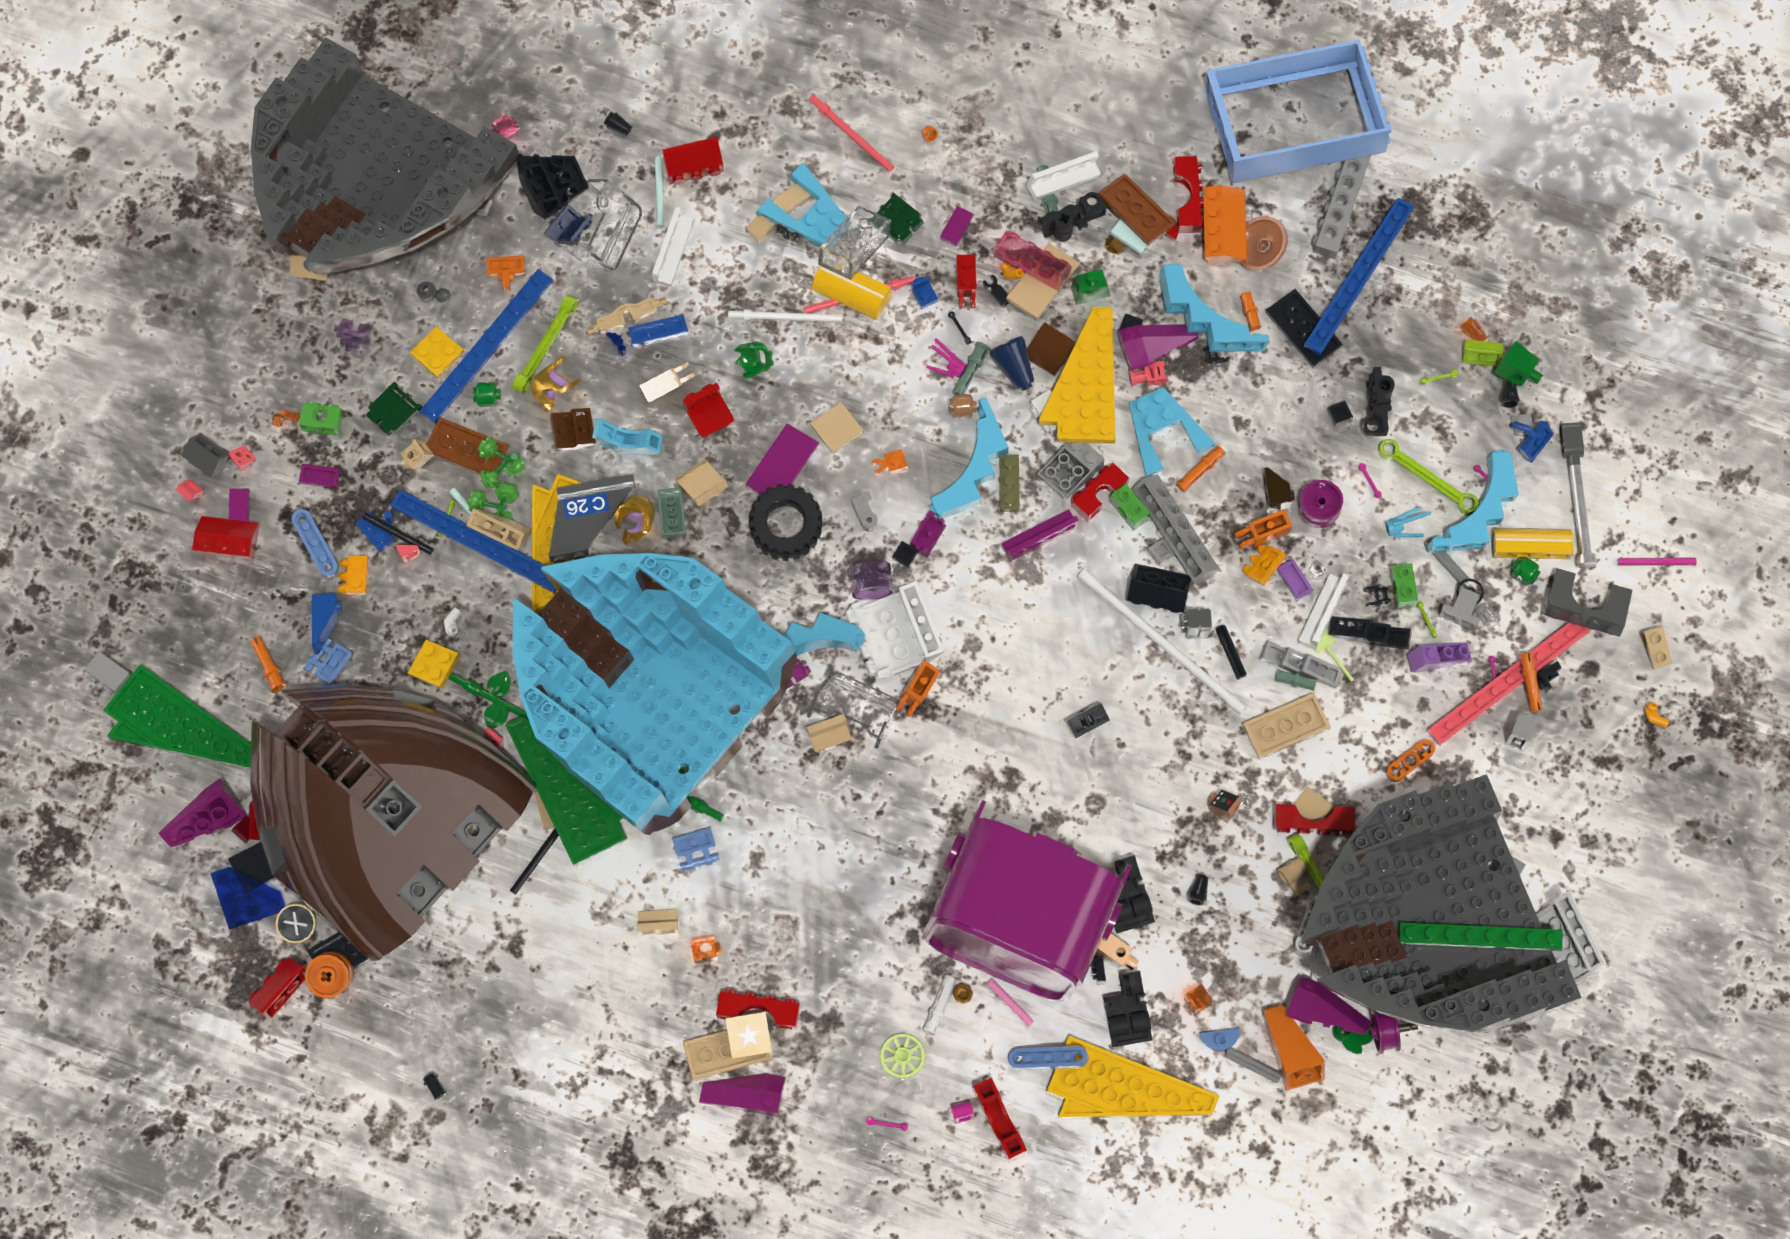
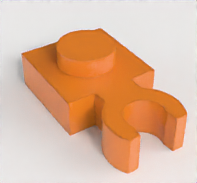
(893, 461)

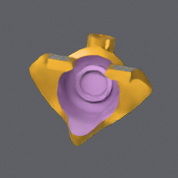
(547, 381)
(638, 509)

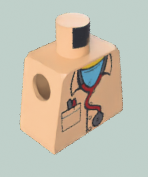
(1108, 949)

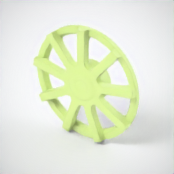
(902, 1056)

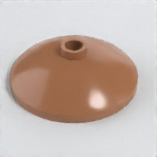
(1261, 233)

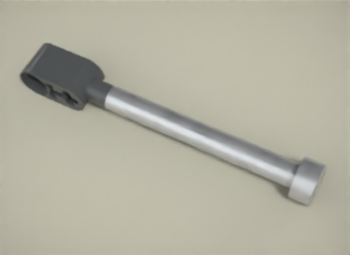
(1573, 449)

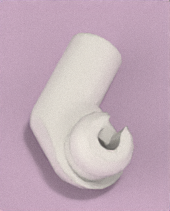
(450, 622)

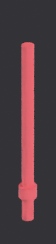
(826, 110)
(895, 284)

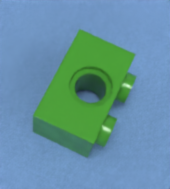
(330, 425)
(1129, 507)
(1404, 586)

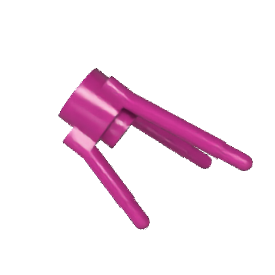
(955, 366)

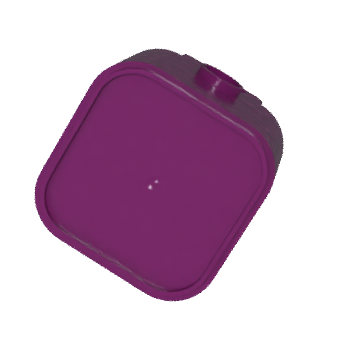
(1023, 908)

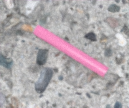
(1011, 1003)

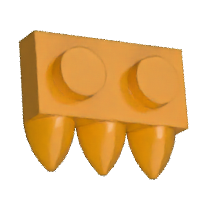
(1264, 565)
(355, 575)

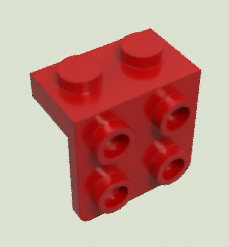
(708, 410)

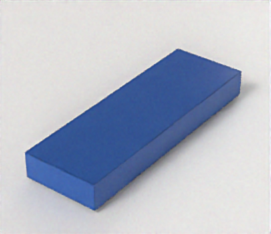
(658, 330)

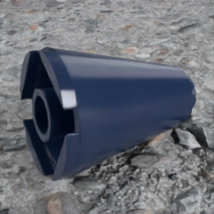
(1014, 362)

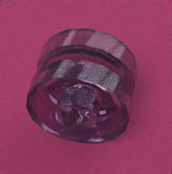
(871, 580)

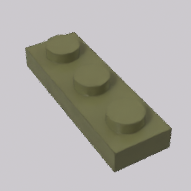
(1009, 483)

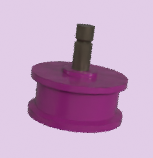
(1387, 1032)

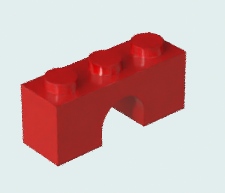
(1110, 480)

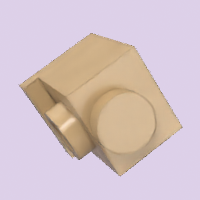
(421, 454)

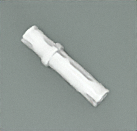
(936, 1013)

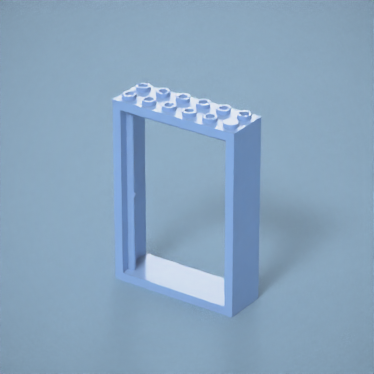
(1293, 67)

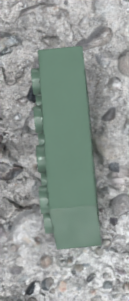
(671, 513)

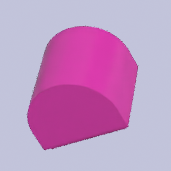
(962, 1112)

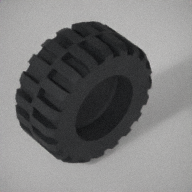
(792, 498)

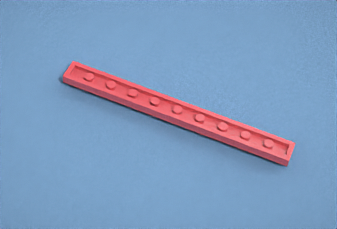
(1505, 683)

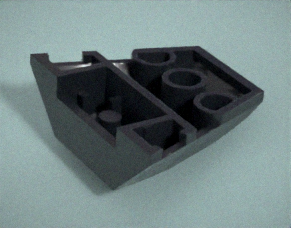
(550, 181)

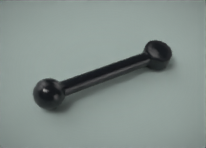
(951, 314)

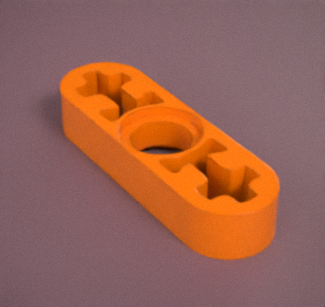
(1418, 748)

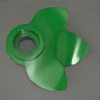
(1352, 1041)

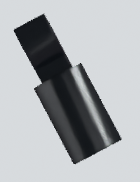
(997, 291)

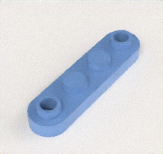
(315, 543)
(1048, 1058)

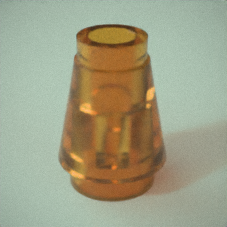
(1473, 330)

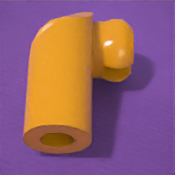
(1009, 272)
(1653, 716)

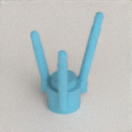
(1395, 525)

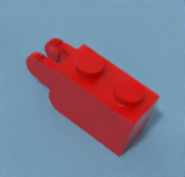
(966, 279)

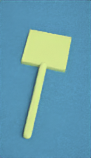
(1325, 642)

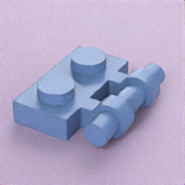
(332, 664)
(695, 843)

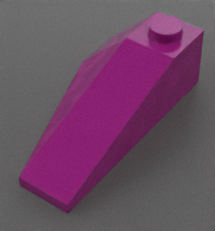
(1148, 342)
(209, 811)
(1320, 1005)
(751, 1093)

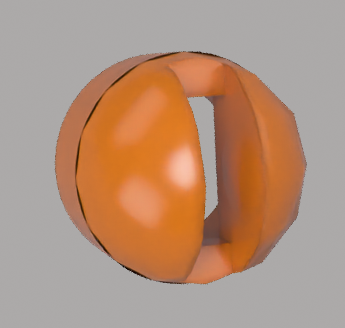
(934, 133)

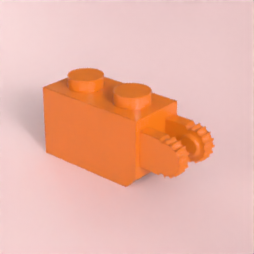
(1265, 529)
(918, 686)

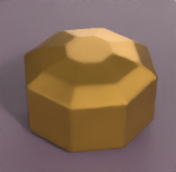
(1114, 246)
(963, 994)

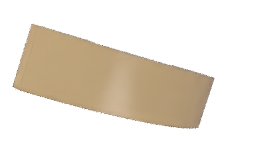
(788, 201)

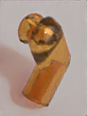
(285, 415)

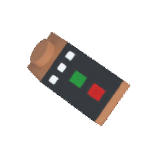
(1224, 805)

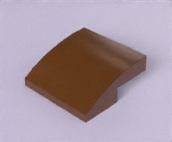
(1050, 349)
(572, 429)

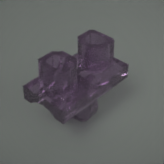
(352, 338)

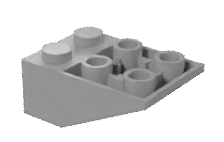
(1071, 468)

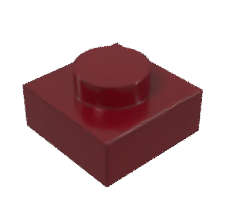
(241, 830)

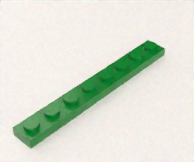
(1481, 936)

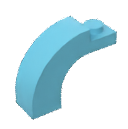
(627, 441)

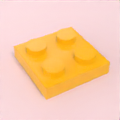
(437, 352)
(434, 664)

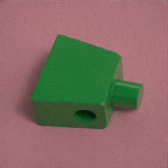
(1090, 287)
(1519, 366)

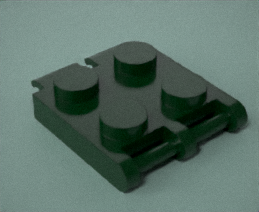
(902, 218)
(392, 410)

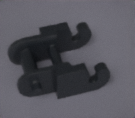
(1216, 359)
(1376, 589)

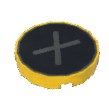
(295, 923)

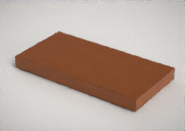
(1136, 209)
(461, 445)

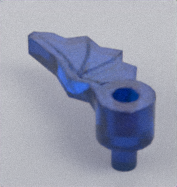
(618, 341)

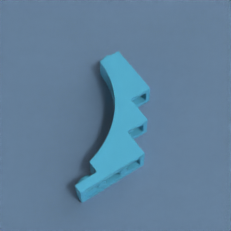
(1221, 332)
(989, 446)
(1473, 531)
(826, 633)

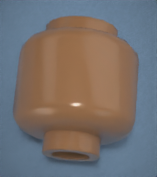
(962, 406)

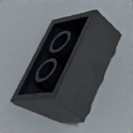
(1159, 588)

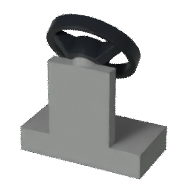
(1464, 606)

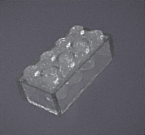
(854, 242)

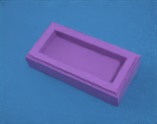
(1295, 580)

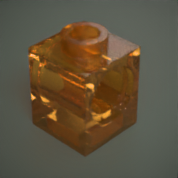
(698, 944)
(1198, 999)

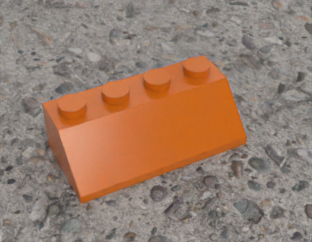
(1225, 224)

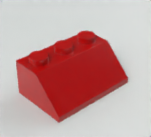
(693, 161)
(225, 538)
(278, 988)

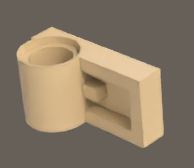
(1657, 647)

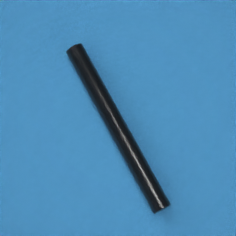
(397, 533)
(534, 862)

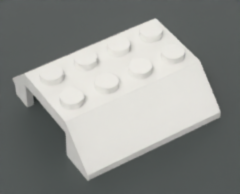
(896, 632)
(1578, 942)

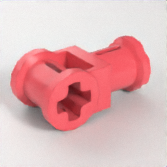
(1151, 375)

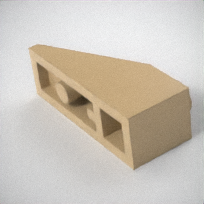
(499, 528)

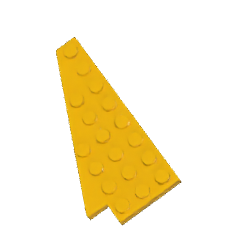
(1084, 393)
(543, 518)
(1124, 1088)

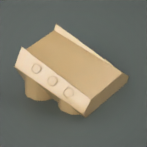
(701, 483)

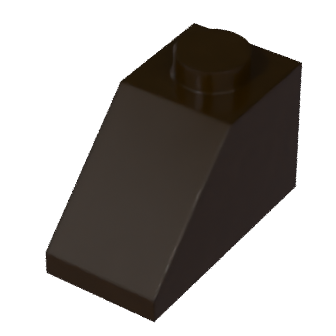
(1277, 491)

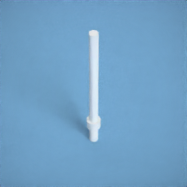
(747, 315)

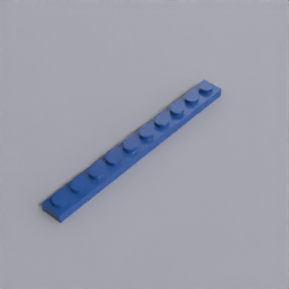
(1358, 276)
(486, 346)
(472, 539)

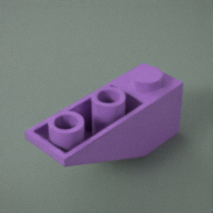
(1438, 656)

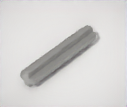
(1449, 564)
(1253, 1065)

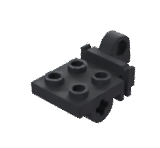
(1062, 222)
(1381, 390)
(1135, 902)
(1128, 1015)

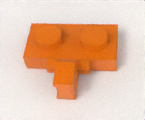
(505, 269)

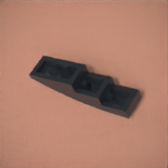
(1370, 633)

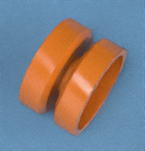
(318, 980)

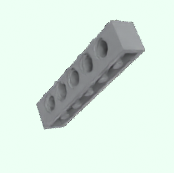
(1329, 246)
(1176, 528)

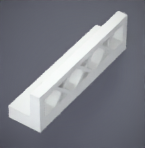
(1064, 176)
(672, 248)
(1323, 611)

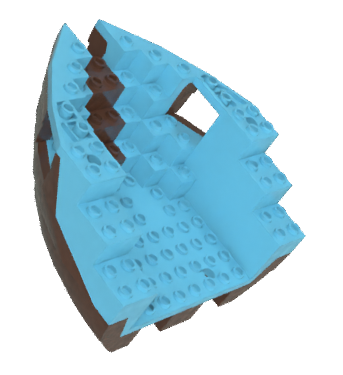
(643, 677)

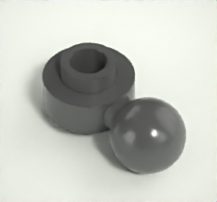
(441, 295)

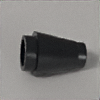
(617, 123)
(1509, 395)
(1198, 891)

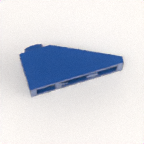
(324, 617)

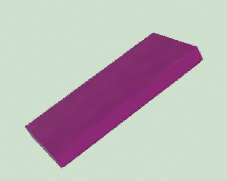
(783, 460)

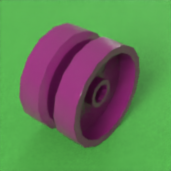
(1319, 493)

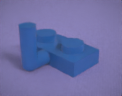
(1536, 439)
(379, 538)

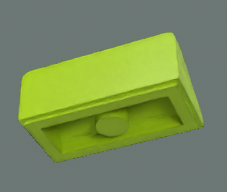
(1482, 353)

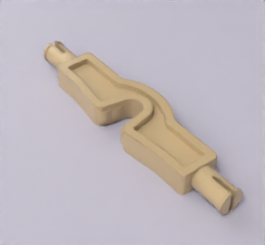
(617, 320)

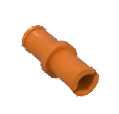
(1250, 311)

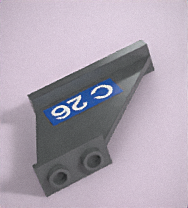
(583, 514)

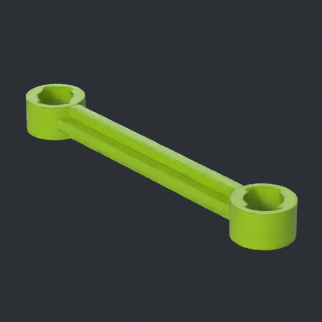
(524, 378)
(1428, 476)
(1300, 849)

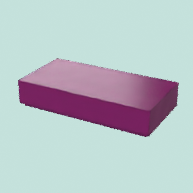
(956, 226)
(319, 476)
(239, 504)

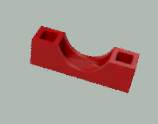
(1186, 173)
(1288, 818)
(783, 1012)
(999, 1120)

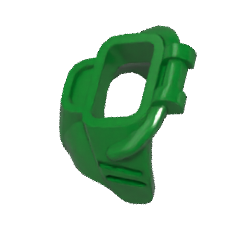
(750, 358)

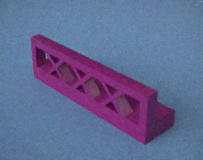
(1040, 535)

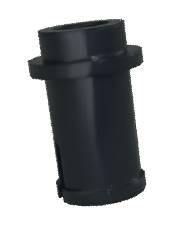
(434, 1086)

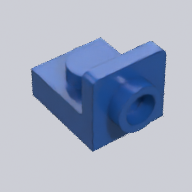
(923, 292)

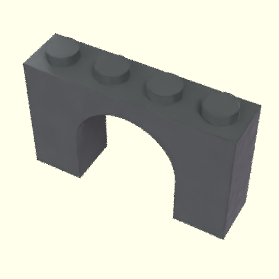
(1564, 607)

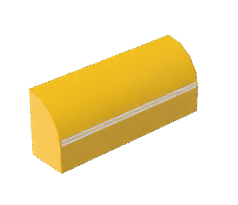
(859, 293)
(1532, 543)

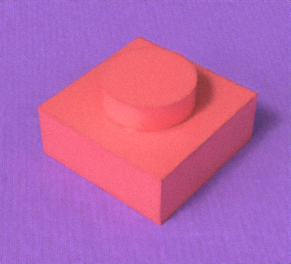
(189, 490)

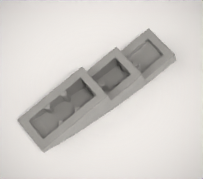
(1304, 664)

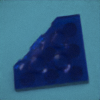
(244, 897)

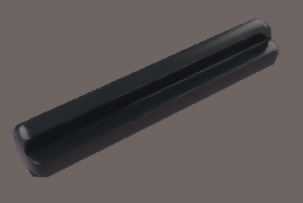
(1231, 652)

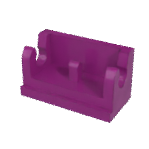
(928, 534)

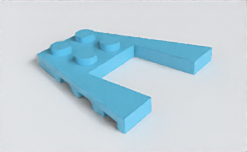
(818, 221)
(1155, 413)

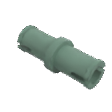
(1296, 680)

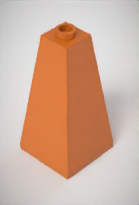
(1294, 1053)

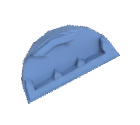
(1220, 1040)

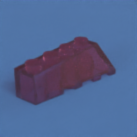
(1032, 260)

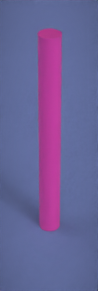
(1656, 561)

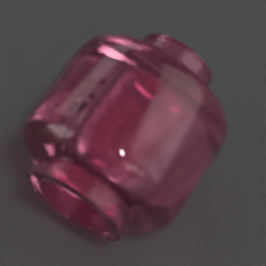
(506, 127)

